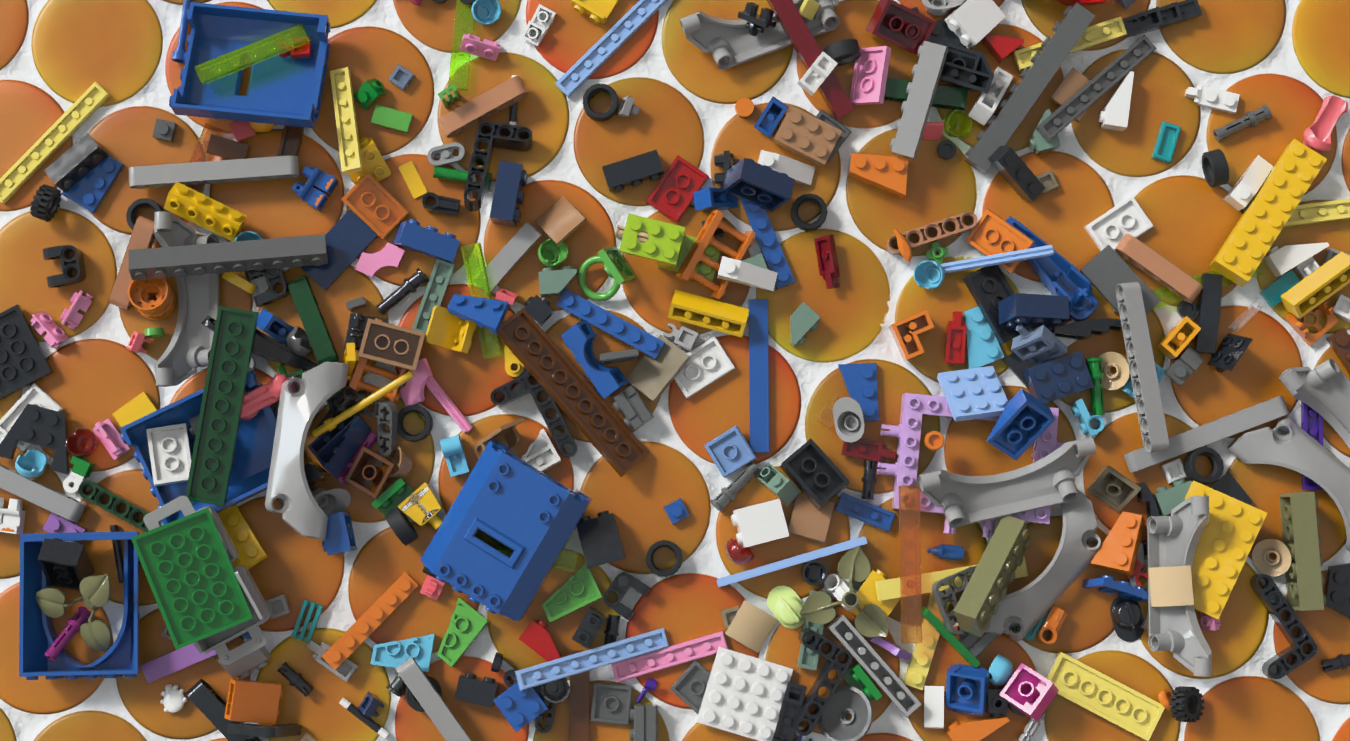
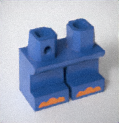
(319, 180)

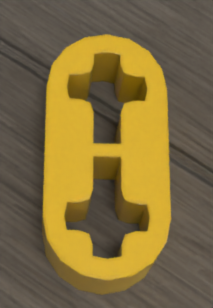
(239, 282)

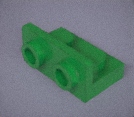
(393, 496)
(857, 678)

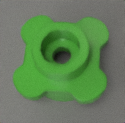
(932, 253)

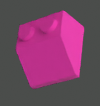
(1029, 692)

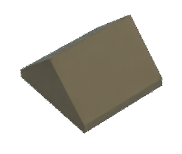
(1113, 488)

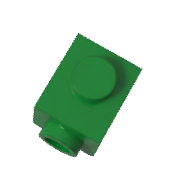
(369, 92)

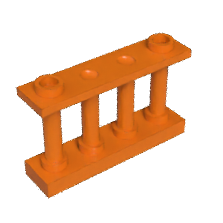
(706, 238)
(365, 366)

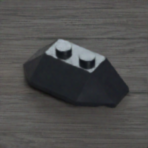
(966, 69)

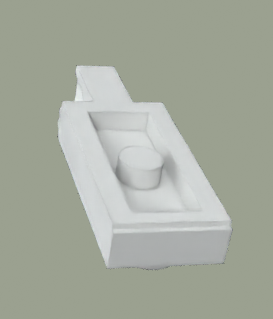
(1213, 98)

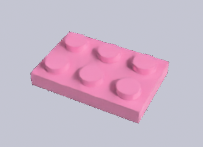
(870, 76)

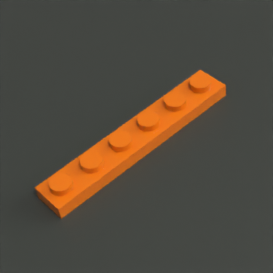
(370, 621)

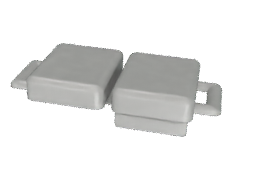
(252, 594)

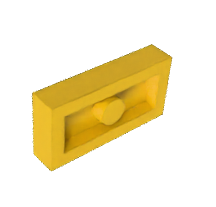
(351, 357)

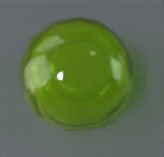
(957, 124)

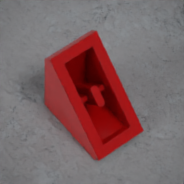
(1001, 46)

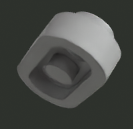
(446, 152)

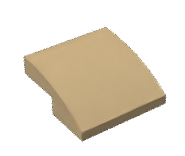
(1170, 586)
(751, 626)

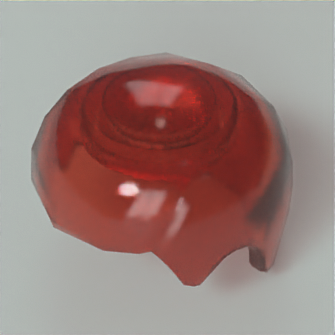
(82, 443)
(738, 554)

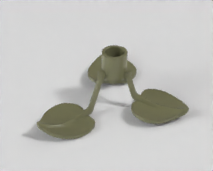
(95, 594)
(820, 610)

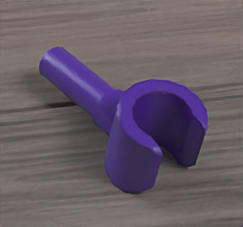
(650, 684)

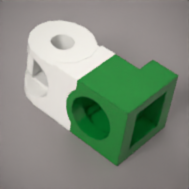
(79, 474)

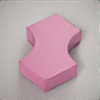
(388, 257)
(413, 391)

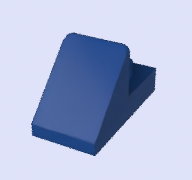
(771, 116)

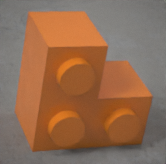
(907, 331)

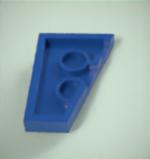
(862, 387)

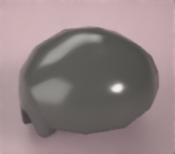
(298, 342)
(555, 691)

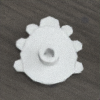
(173, 698)

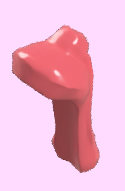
(1319, 133)
(262, 397)

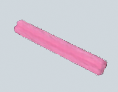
(448, 405)

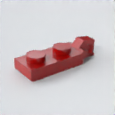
(955, 340)

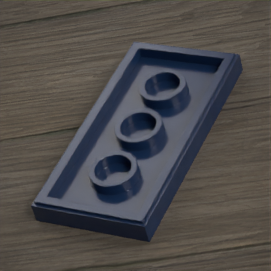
(344, 245)

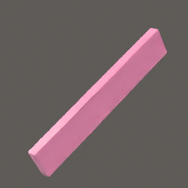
(668, 656)

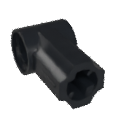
(443, 204)

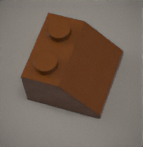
(370, 472)

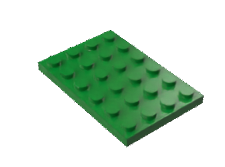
(191, 578)

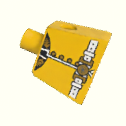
(423, 507)

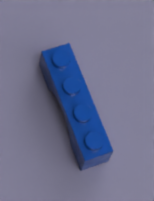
(580, 342)

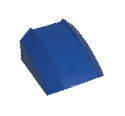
(966, 689)

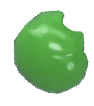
(551, 254)

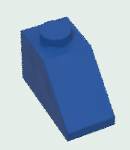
(714, 199)
(274, 326)

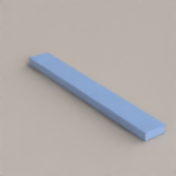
(608, 45)
(791, 561)
(591, 659)

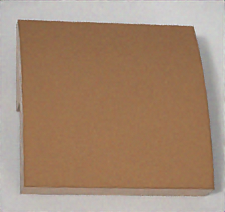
(1069, 86)
(560, 220)
(808, 521)

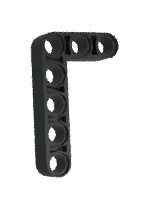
(483, 158)
(543, 407)
(1285, 626)
(822, 679)
(214, 709)

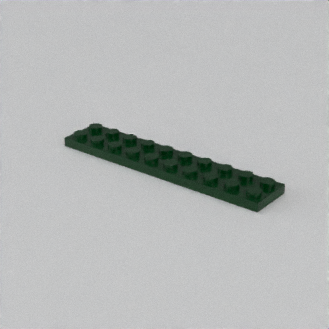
(221, 405)

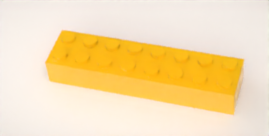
(1268, 213)

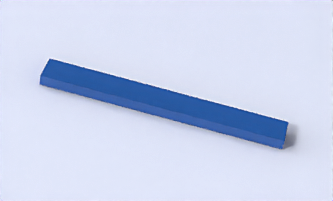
(758, 376)

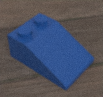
(1020, 424)

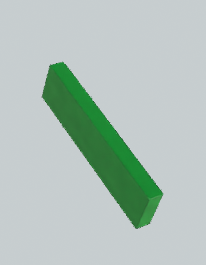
(951, 639)

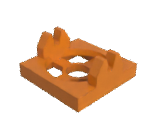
(1310, 338)

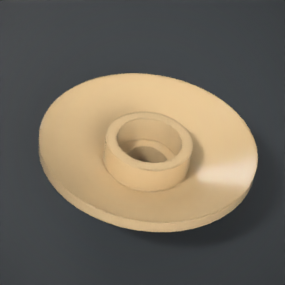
(1120, 378)
(1268, 565)

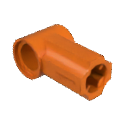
(1052, 624)

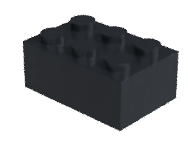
(814, 474)
(64, 563)

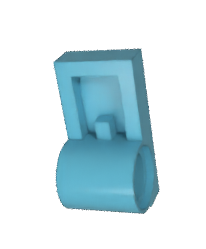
(1079, 410)
(454, 455)

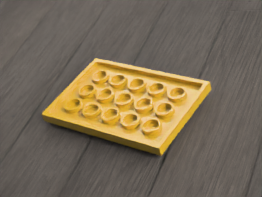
(1221, 548)

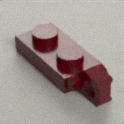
(828, 260)
(867, 450)

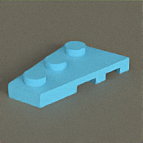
(980, 340)
(397, 652)

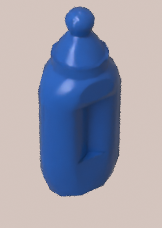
(947, 552)

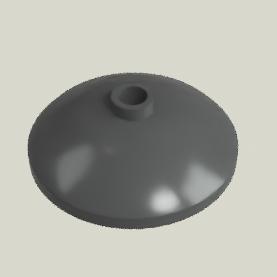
(834, 719)

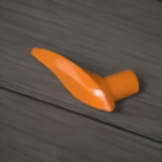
(903, 246)

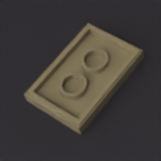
(654, 375)

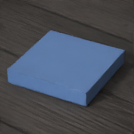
(730, 451)

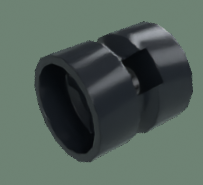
(814, 572)

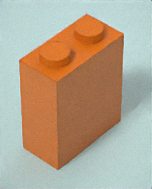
(253, 701)

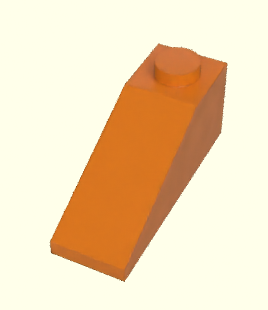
(974, 729)

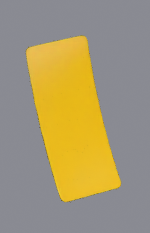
(412, 179)

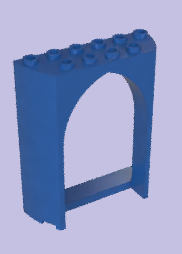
(38, 631)

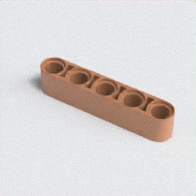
(483, 107)
(939, 228)
(141, 238)
(1158, 268)

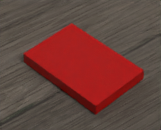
(676, 189)

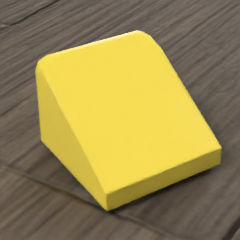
(808, 9)

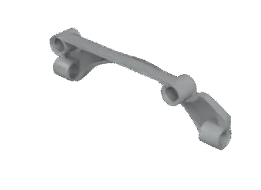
(732, 43)
(197, 299)
(1325, 391)
(1301, 453)
(287, 473)
(1009, 493)
(1174, 543)
(1072, 557)

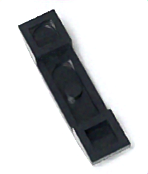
(1145, 495)
(791, 703)

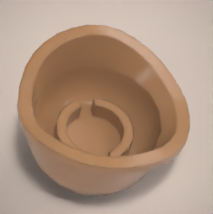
(402, 463)

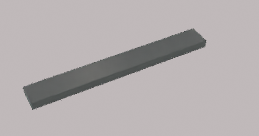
(1095, 88)

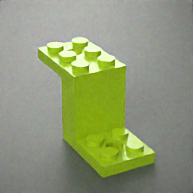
(665, 244)

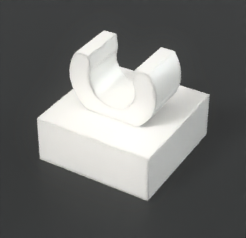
(1307, 267)

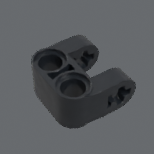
(68, 265)
(273, 281)
(618, 607)

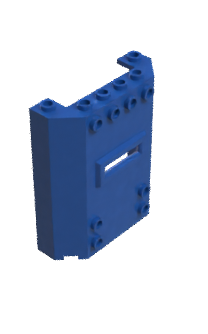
(278, 89)
(251, 453)
(517, 509)

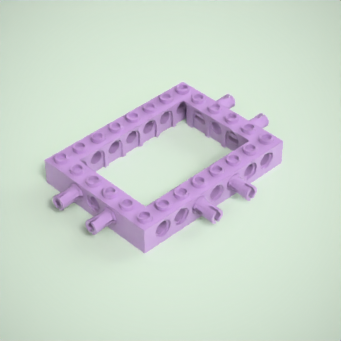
(906, 463)

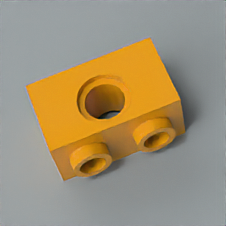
(1178, 337)

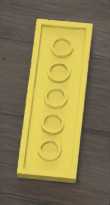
(1105, 696)

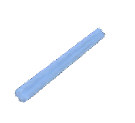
(997, 259)

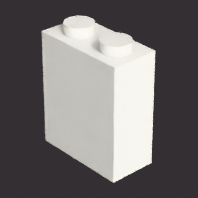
(974, 20)
(760, 523)

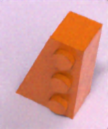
(881, 171)
(1121, 545)

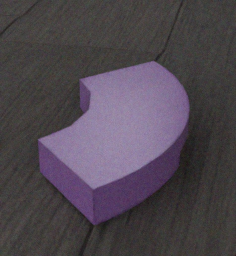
(891, 647)

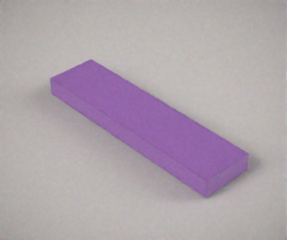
(173, 662)

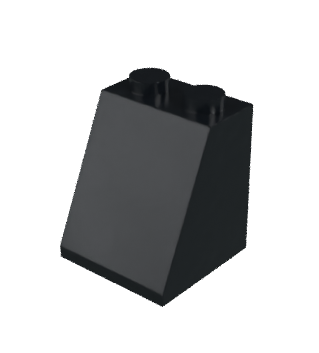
(600, 539)

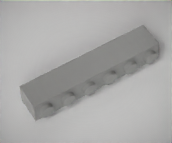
(919, 100)
(874, 665)

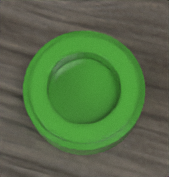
(154, 333)

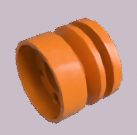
(142, 295)

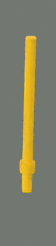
(331, 424)

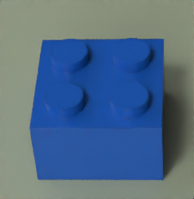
(339, 534)
(520, 706)

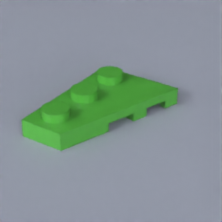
(573, 595)
(462, 631)

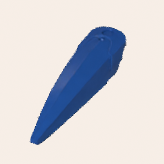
(1061, 278)

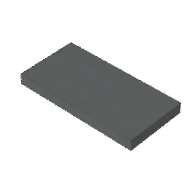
(1108, 270)

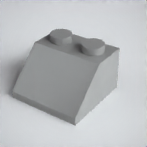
(242, 667)

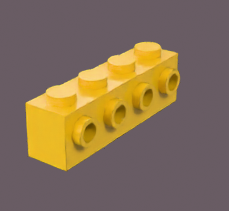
(205, 211)
(1318, 286)
(708, 313)

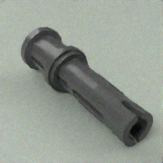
(1250, 119)
(728, 493)

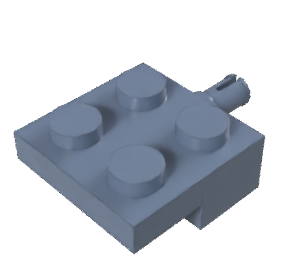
(1037, 345)

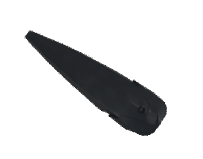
(271, 349)

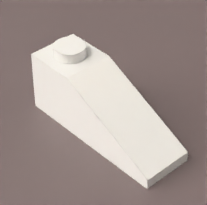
(987, 103)
(1116, 111)
(797, 170)
(1248, 183)
(1287, 257)
(746, 274)

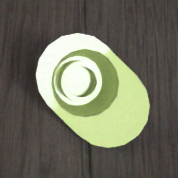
(786, 606)

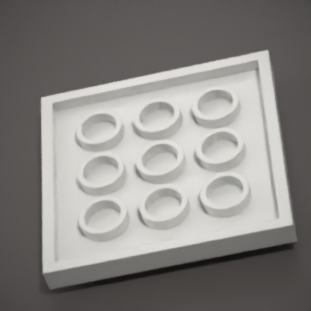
(744, 695)

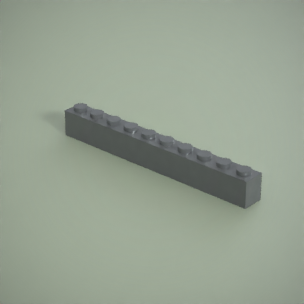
(1030, 86)
(228, 257)

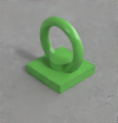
(616, 268)

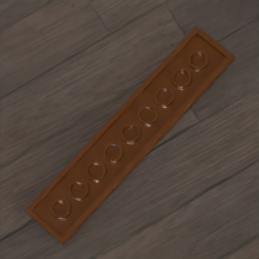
(572, 392)

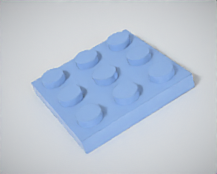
(973, 393)

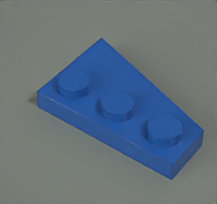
(95, 185)
(483, 311)
(1124, 590)

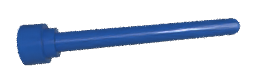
(178, 54)

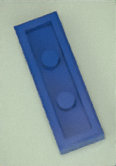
(865, 512)

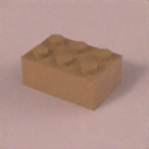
(807, 136)
(391, 344)

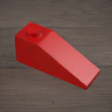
(540, 640)

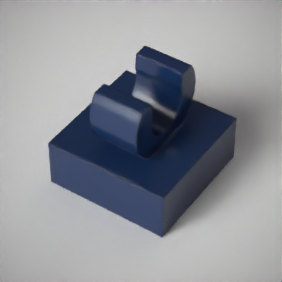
(369, 705)

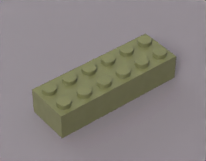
(1301, 537)
(992, 576)

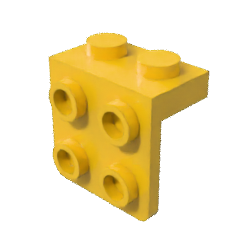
(371, 162)
(449, 331)

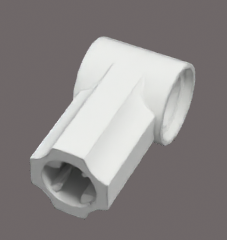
(838, 587)

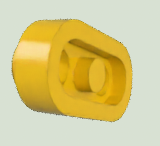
(511, 359)

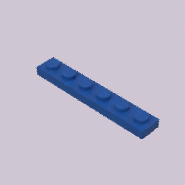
(768, 243)
(610, 324)

